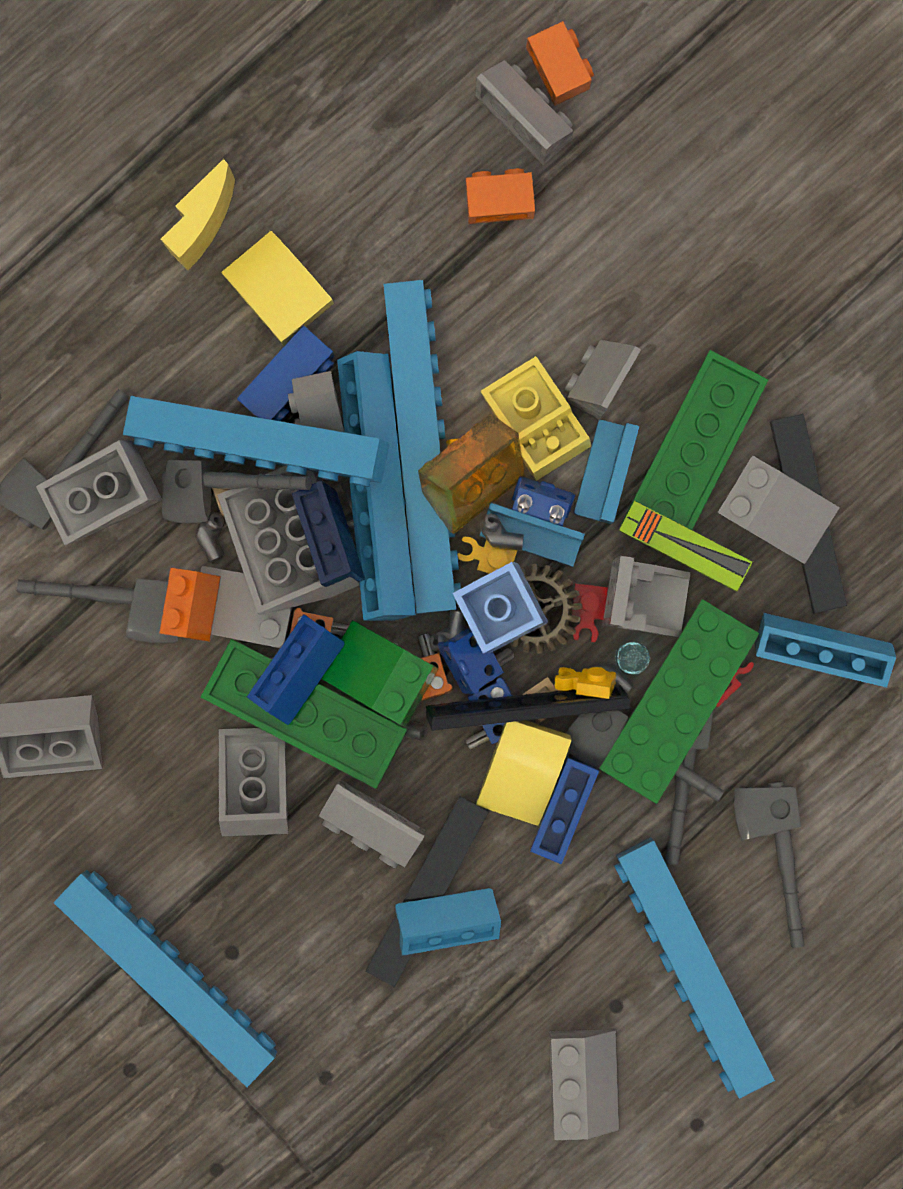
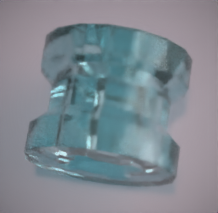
(638, 658)

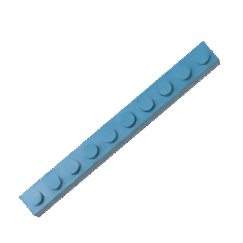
(419, 441)

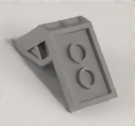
(646, 597)

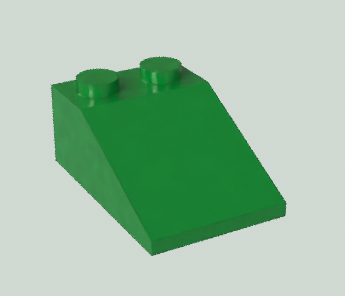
(380, 674)

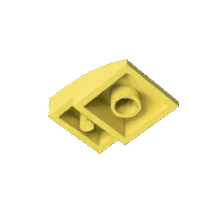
(201, 215)
(277, 287)
(541, 416)
(524, 770)

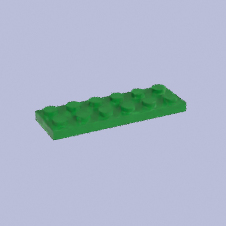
(700, 440)
(679, 701)
(323, 727)

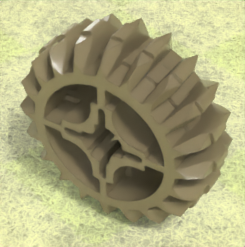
(563, 598)

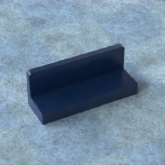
(327, 534)

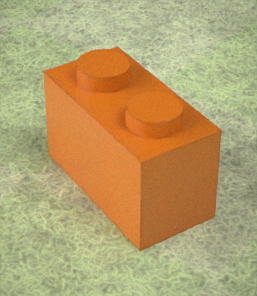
(559, 62)
(500, 196)
(190, 604)

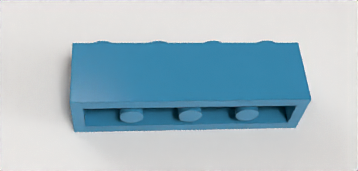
(825, 650)

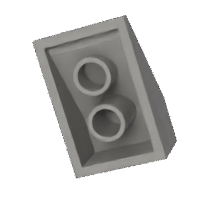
(601, 376)
(99, 491)
(778, 509)
(237, 616)
(252, 783)

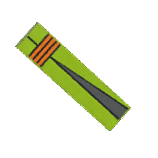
(685, 546)

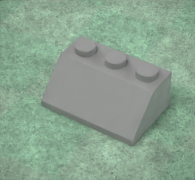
(523, 110)
(49, 737)
(371, 825)
(583, 1083)

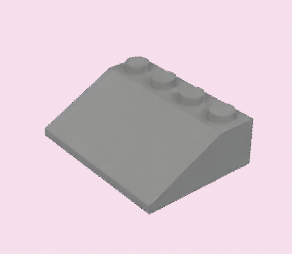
(275, 547)

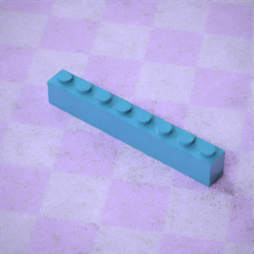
(257, 440)
(380, 508)
(694, 967)
(167, 977)

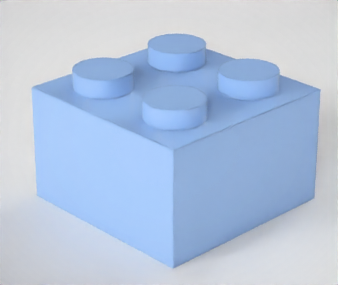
(500, 607)

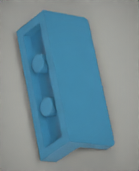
(606, 471)
(540, 536)
(448, 921)

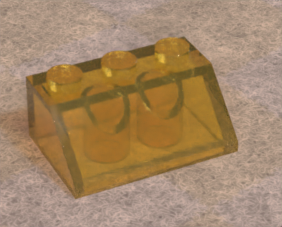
(472, 472)

